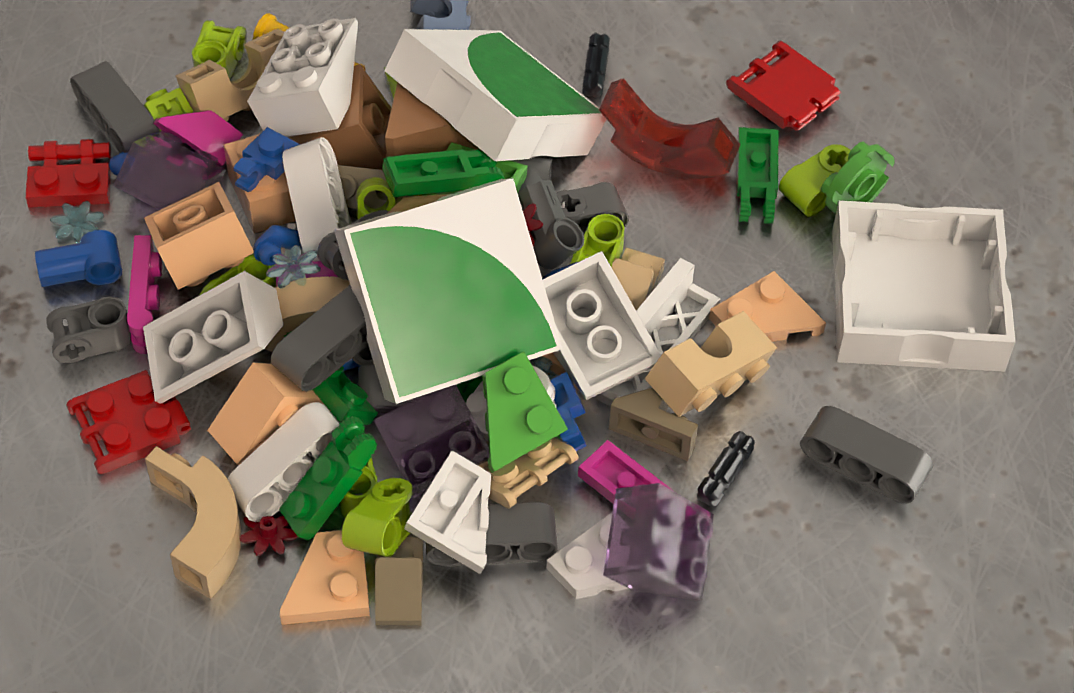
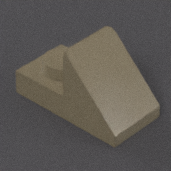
(645, 419)
(400, 585)

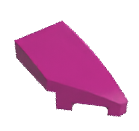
(201, 131)

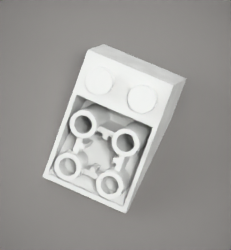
(307, 79)

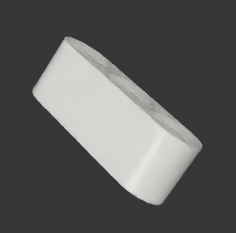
(315, 191)
(282, 461)

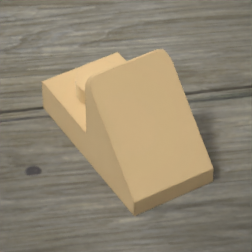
(638, 274)

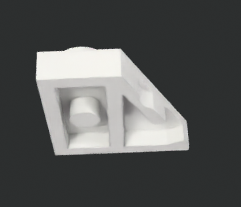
(455, 512)
(582, 563)

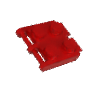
(786, 90)
(128, 421)

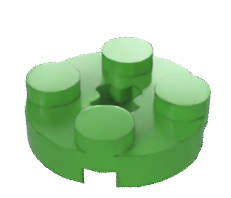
(860, 177)

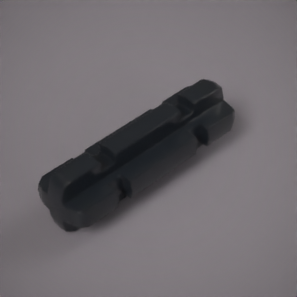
(596, 65)
(725, 468)

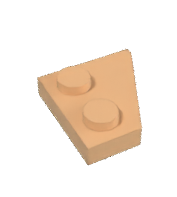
(772, 308)
(328, 583)

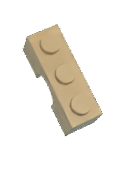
(209, 86)
(695, 376)

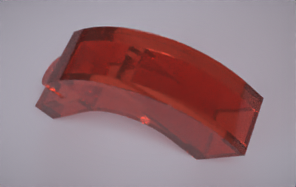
(666, 146)

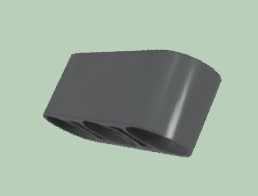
(112, 106)
(322, 342)
(866, 454)
(513, 535)

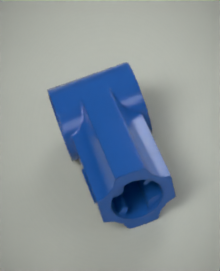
(92, 259)

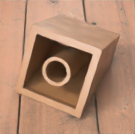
(418, 128)
(363, 129)

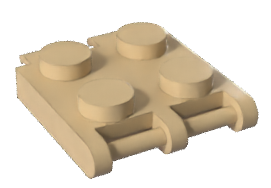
(528, 471)

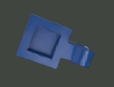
(262, 158)
(569, 407)

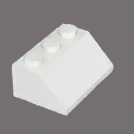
(211, 334)

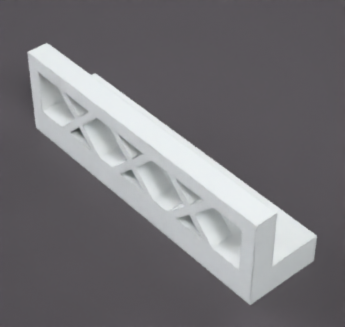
(658, 310)

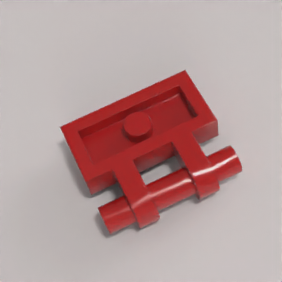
(70, 183)

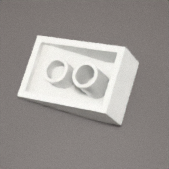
(597, 327)

